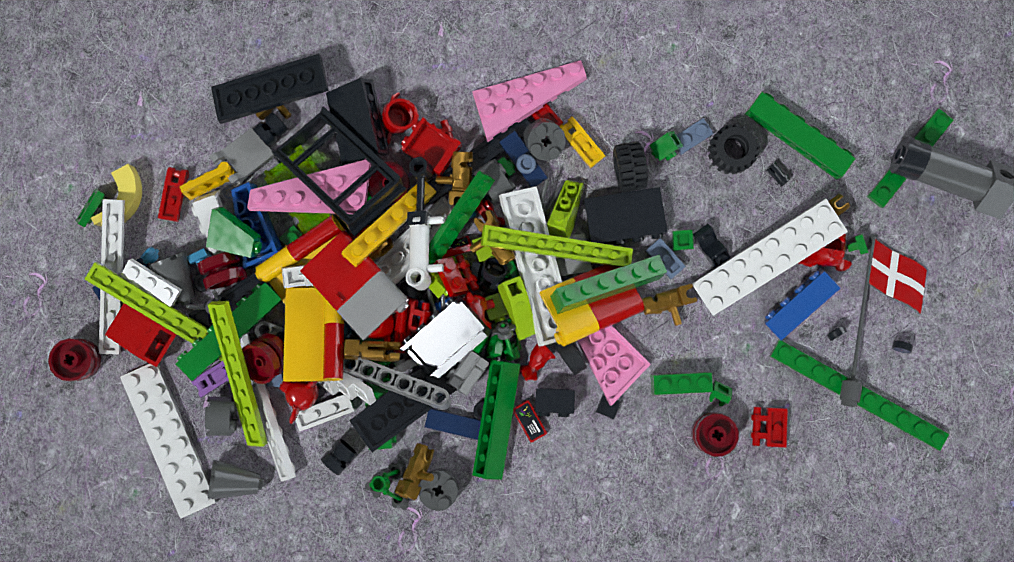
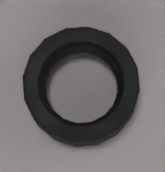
(571, 358)

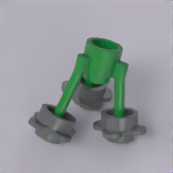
(505, 332)
(382, 484)

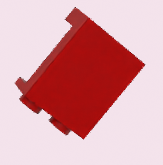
(430, 144)

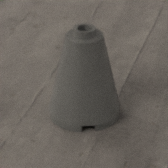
(177, 271)
(232, 481)

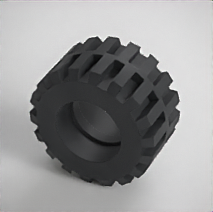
(747, 141)
(630, 166)

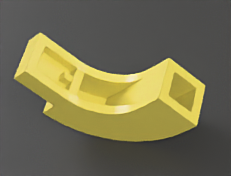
(129, 189)

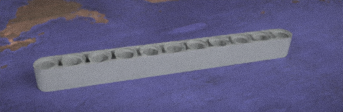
(378, 375)

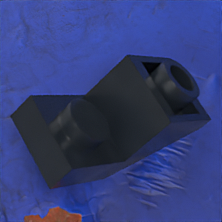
(710, 246)

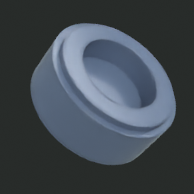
(525, 164)

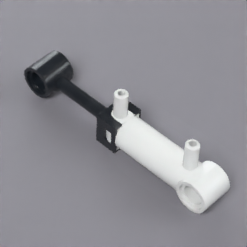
(420, 225)

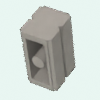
(466, 373)

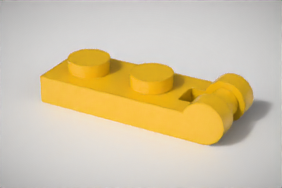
(582, 143)
(208, 181)

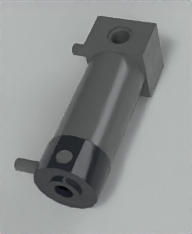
(987, 186)

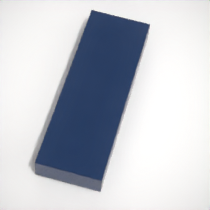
(515, 148)
(453, 424)

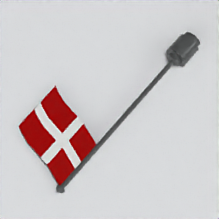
(896, 278)

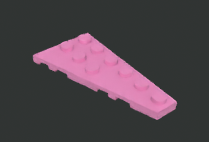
(519, 98)
(297, 197)
(612, 361)

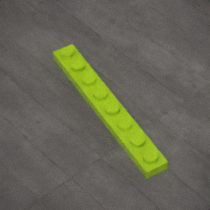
(556, 246)
(145, 303)
(237, 373)

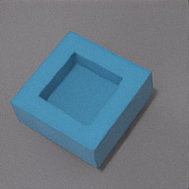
(199, 256)

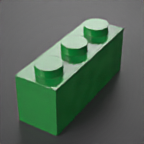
(681, 383)

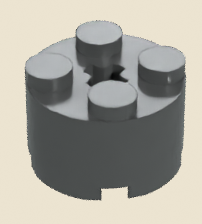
(540, 130)
(501, 184)
(220, 416)
(444, 499)

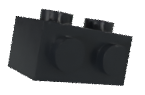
(554, 401)

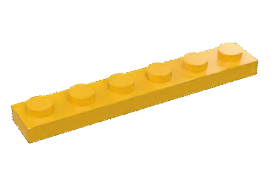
(384, 226)

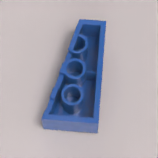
(259, 222)
(801, 303)

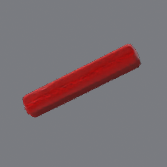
(400, 328)

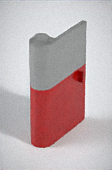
(358, 293)

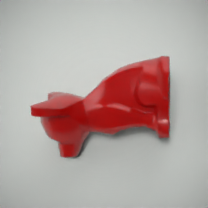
(538, 359)

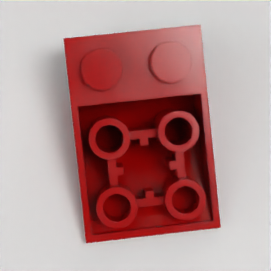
(140, 335)

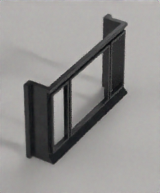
(372, 207)

